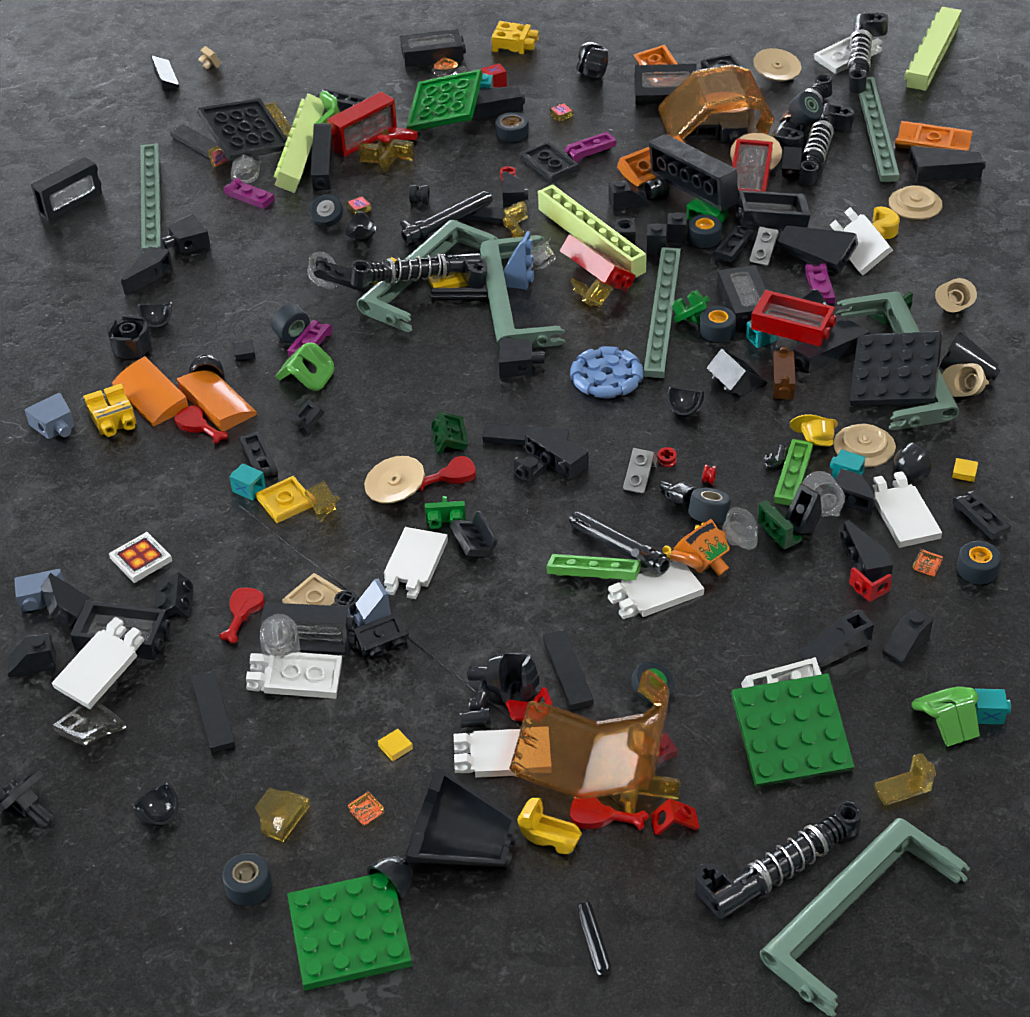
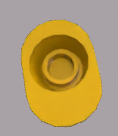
(815, 429)

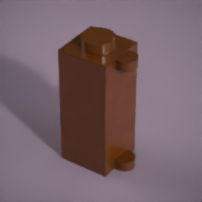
(783, 374)

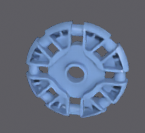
(623, 375)

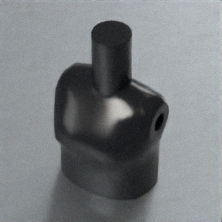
(678, 493)

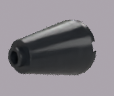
(966, 351)

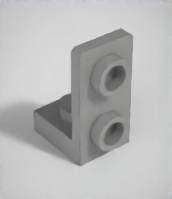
(764, 246)
(639, 470)

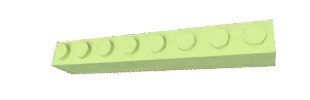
(932, 48)
(298, 143)
(591, 229)

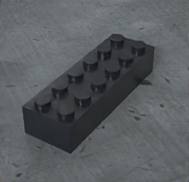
(694, 172)

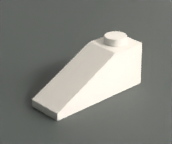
(788, 672)

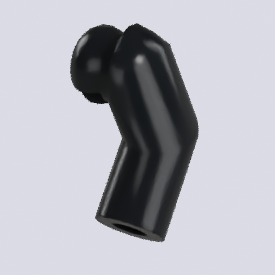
(775, 461)
(482, 697)

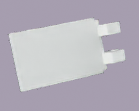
(837, 55)
(871, 245)
(904, 512)
(414, 560)
(655, 591)
(99, 664)
(311, 677)
(489, 751)

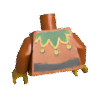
(701, 549)

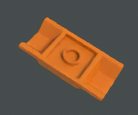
(932, 136)

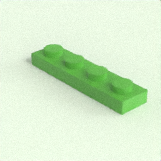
(793, 471)
(594, 567)

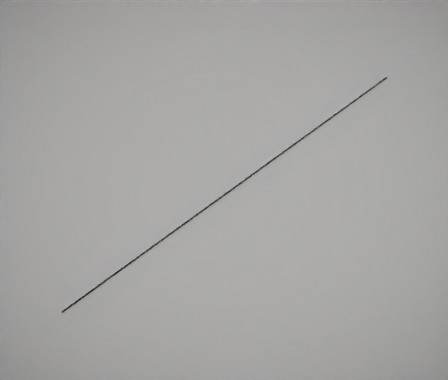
(425, 651)

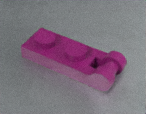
(590, 146)
(249, 193)
(820, 281)
(313, 333)

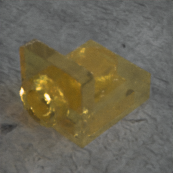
(322, 498)

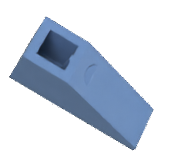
(518, 269)

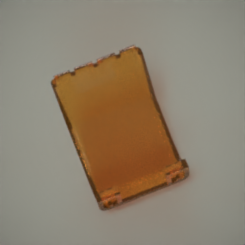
(713, 92)
(589, 755)

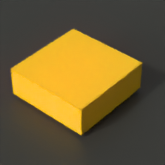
(965, 470)
(395, 744)

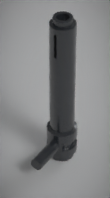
(422, 229)
(649, 557)

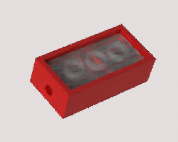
(363, 123)
(753, 164)

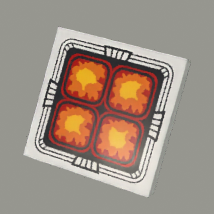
(140, 557)

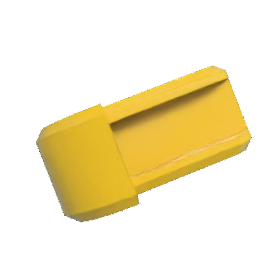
(886, 222)
(547, 830)

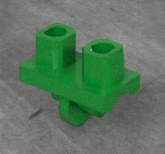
(692, 311)
(444, 512)

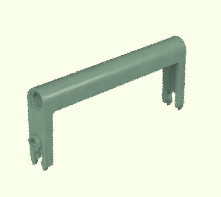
(492, 252)
(375, 301)
(903, 322)
(838, 895)

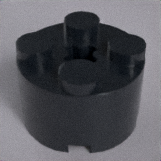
(129, 337)

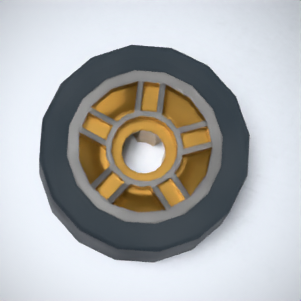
(511, 127)

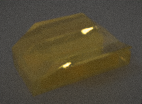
(281, 812)

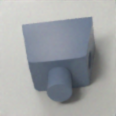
(50, 417)

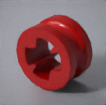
(509, 169)
(671, 453)
(709, 474)

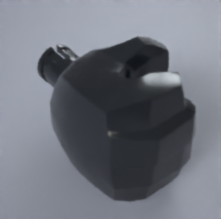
(592, 60)
(507, 675)

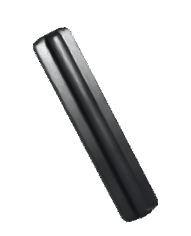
(459, 293)
(594, 938)

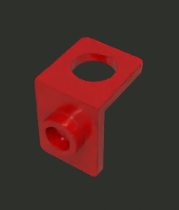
(866, 588)
(518, 708)
(675, 812)

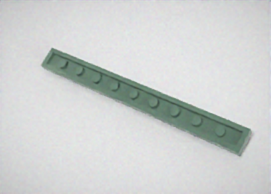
(878, 133)
(150, 197)
(662, 313)

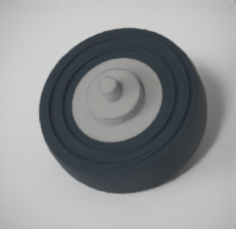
(326, 210)

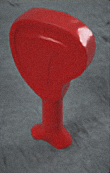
(399, 134)
(192, 420)
(458, 471)
(242, 604)
(592, 814)

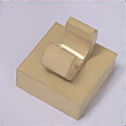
(210, 58)

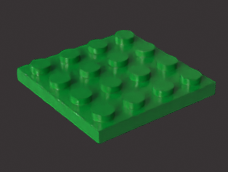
(445, 100)
(792, 730)
(348, 930)

